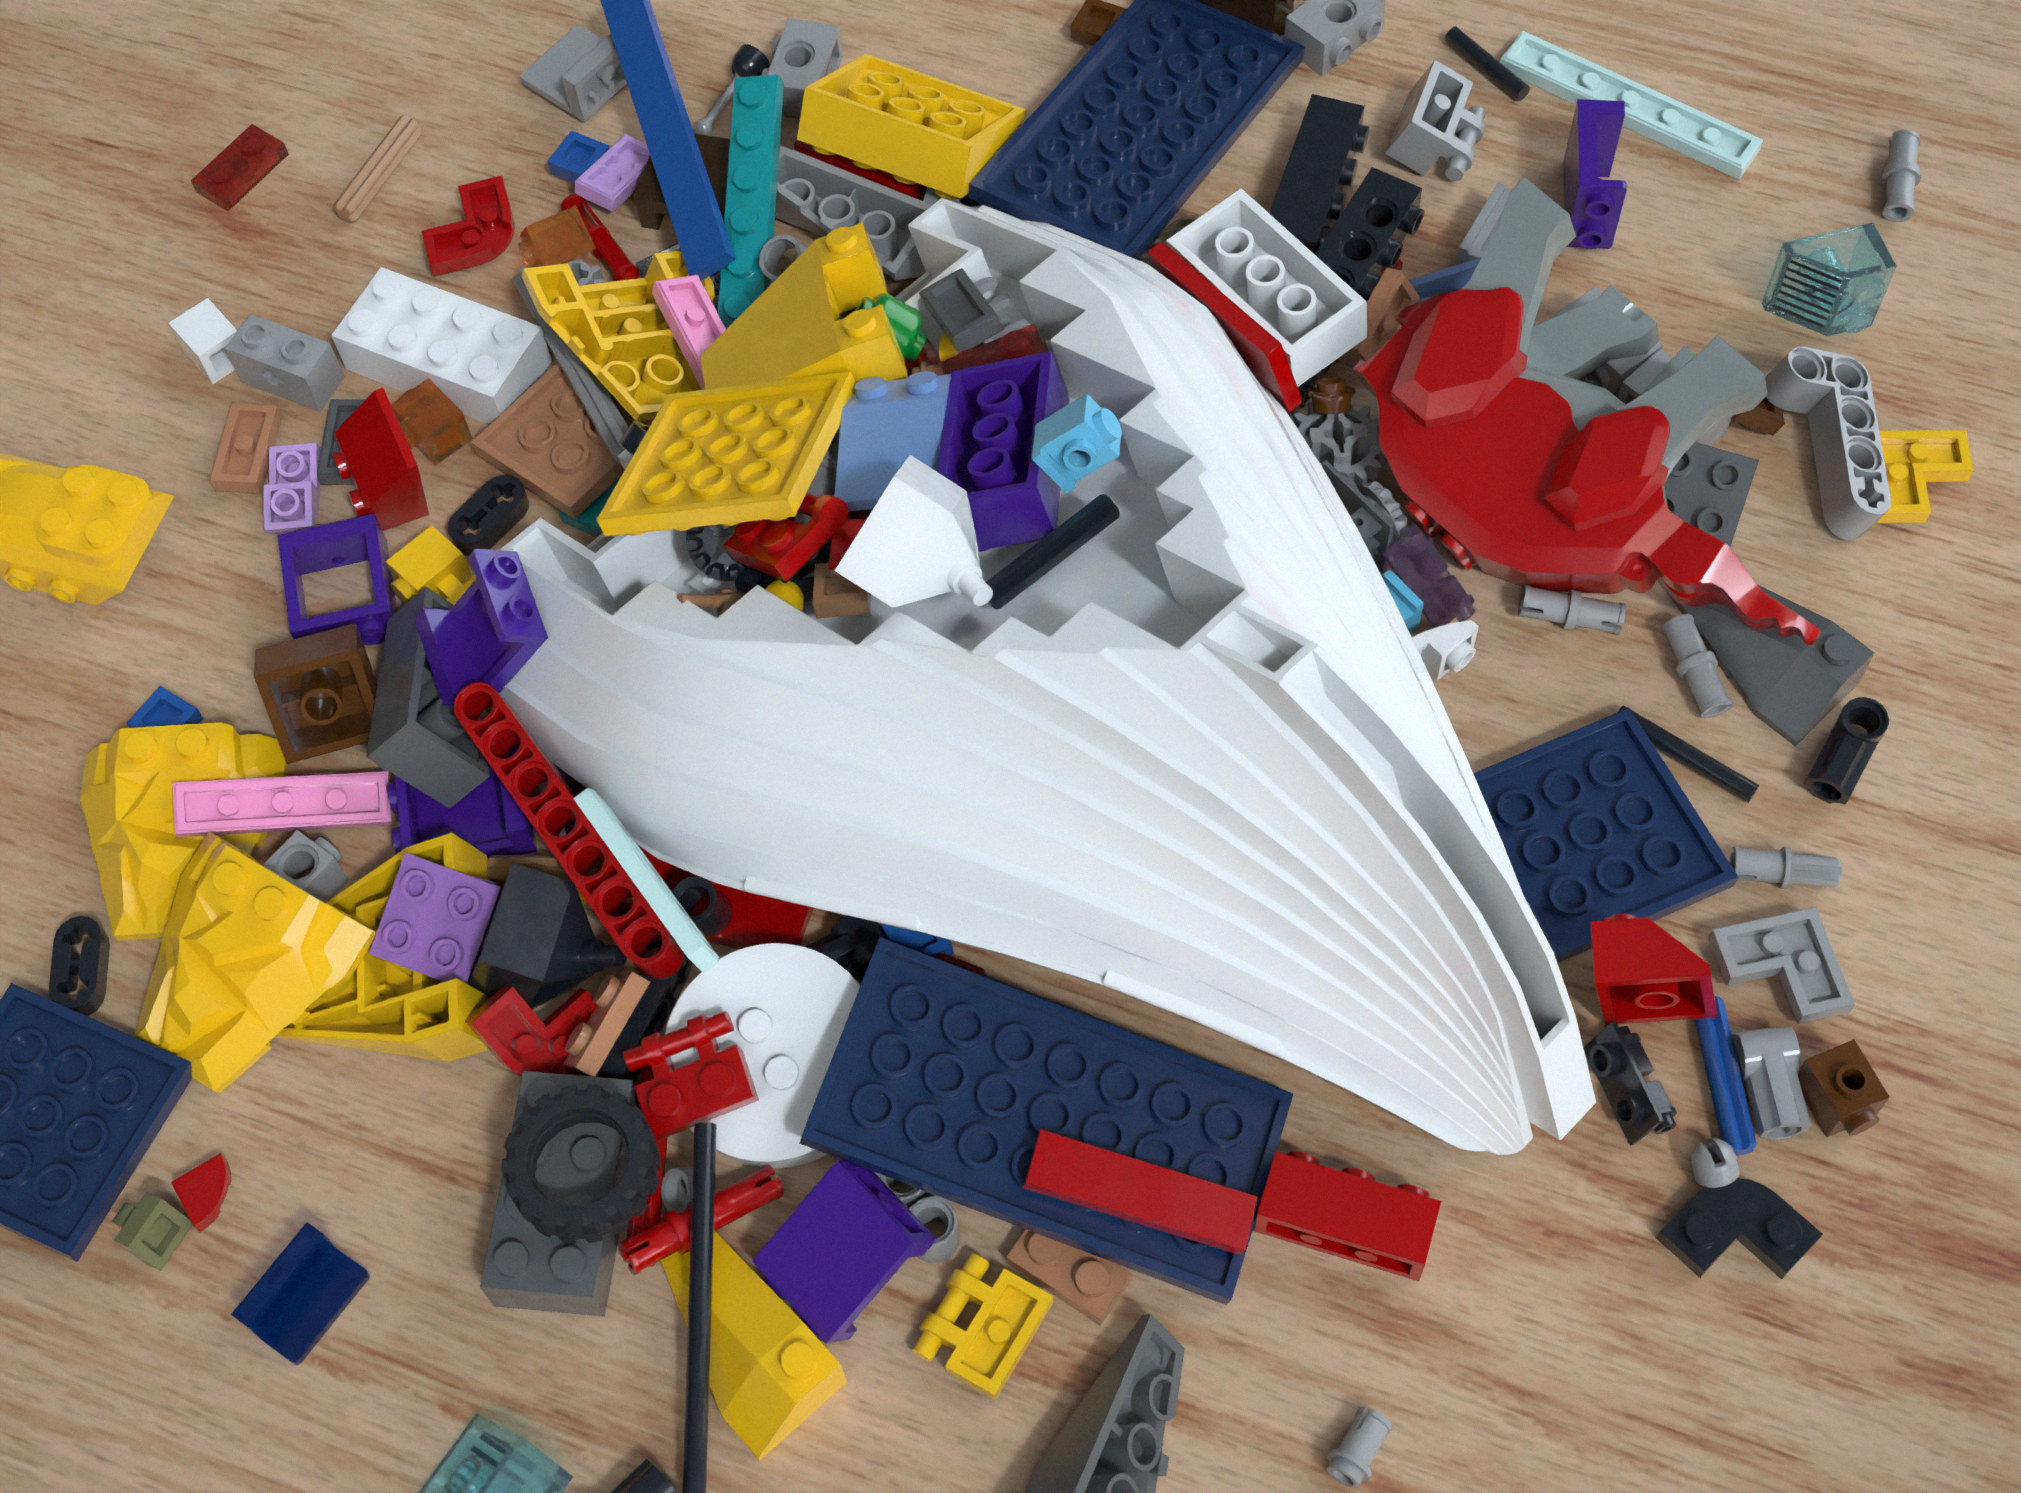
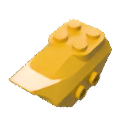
(73, 528)

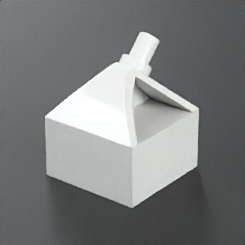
(917, 542)

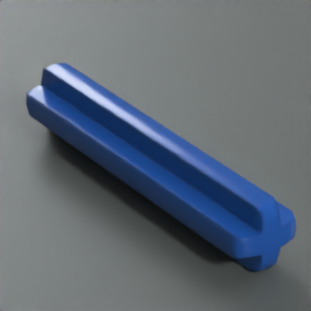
(1725, 1081)

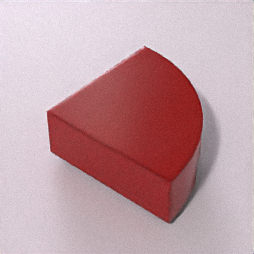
(204, 1190)

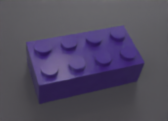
(991, 446)

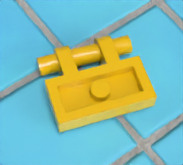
(998, 1333)

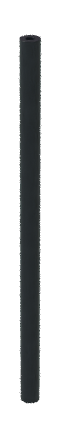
(699, 1309)

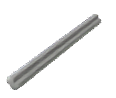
(586, 385)

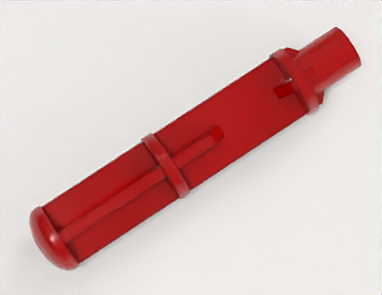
(605, 244)

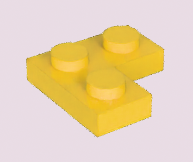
(1919, 458)

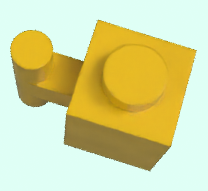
(431, 563)

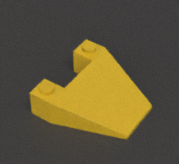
(797, 322)
(390, 1005)

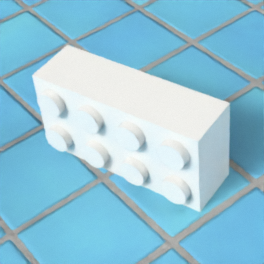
(1275, 282)
(416, 332)

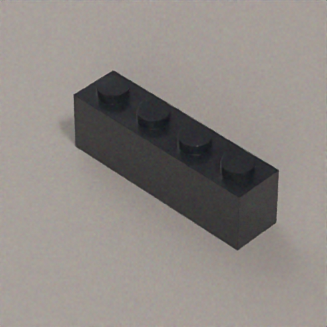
(1319, 169)

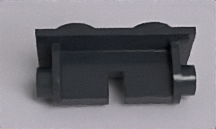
(1620, 1067)

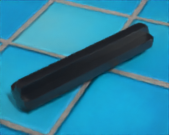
(1052, 550)

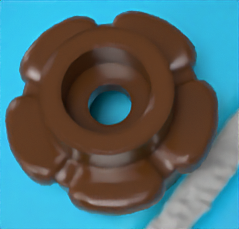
(1331, 396)

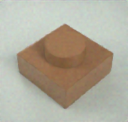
(837, 595)

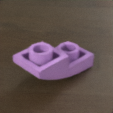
(293, 488)

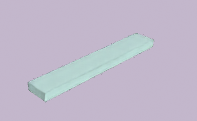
(1646, 110)

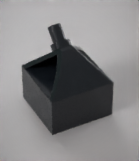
(539, 940)

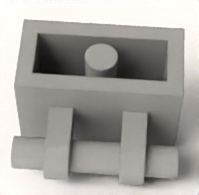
(1430, 120)

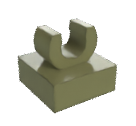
(151, 1230)

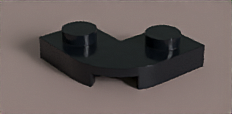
(1741, 1213)

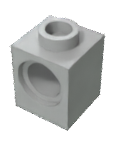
(301, 854)

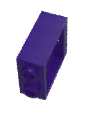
(333, 547)

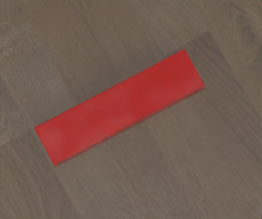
(1140, 1192)

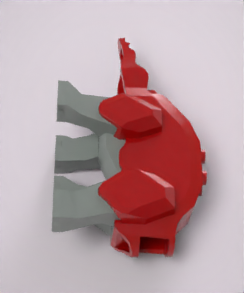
(1545, 470)

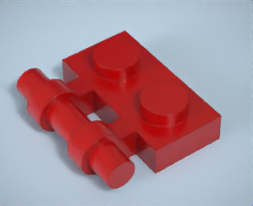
(695, 1091)

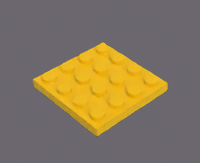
(728, 455)

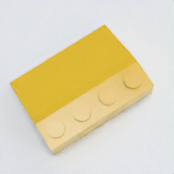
(906, 124)

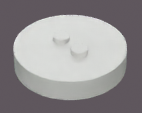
(788, 1021)

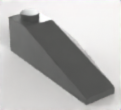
(1784, 678)
(1120, 1424)

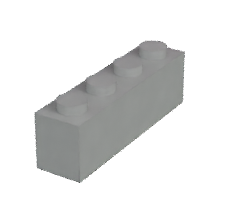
(828, 197)

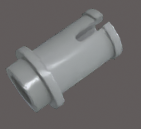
(1361, 1443)

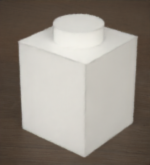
(203, 337)

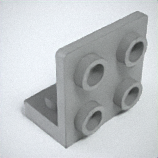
(577, 73)

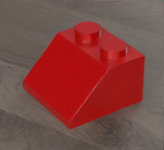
(379, 464)
(1648, 973)

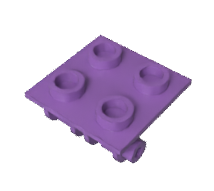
(435, 920)

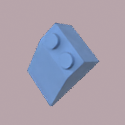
(884, 427)

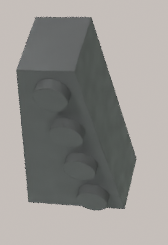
(410, 725)

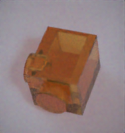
(556, 240)
(431, 422)

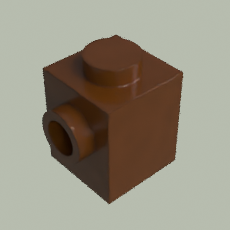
(1842, 1090)

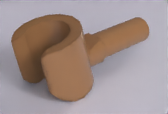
(722, 599)

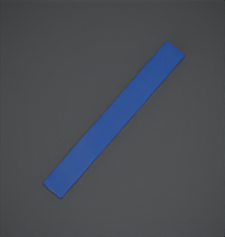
(669, 137)

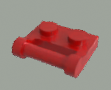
(785, 545)

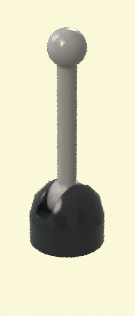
(745, 63)

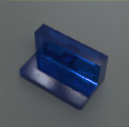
(301, 1295)

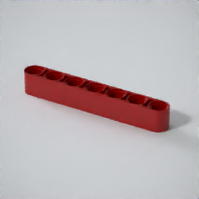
(549, 814)

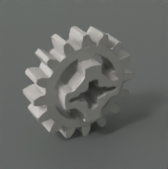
(1345, 441)

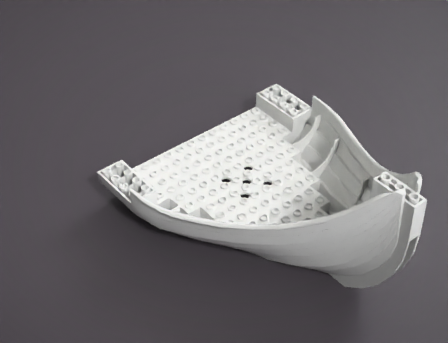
(1147, 770)

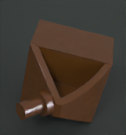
(317, 692)

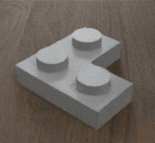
(1794, 949)

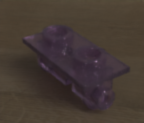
(1426, 574)

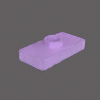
(614, 174)

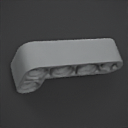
(1843, 431)

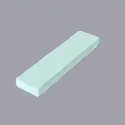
(647, 880)

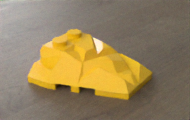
(619, 330)
(132, 811)
(241, 962)

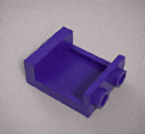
(1589, 154)
(486, 631)
(483, 818)
(841, 1249)

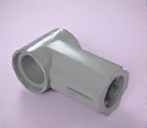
(1770, 1067)

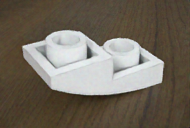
(1447, 647)

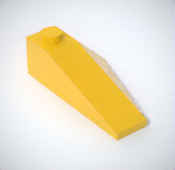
(763, 1357)

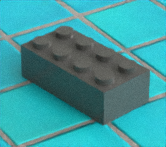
(573, 1170)

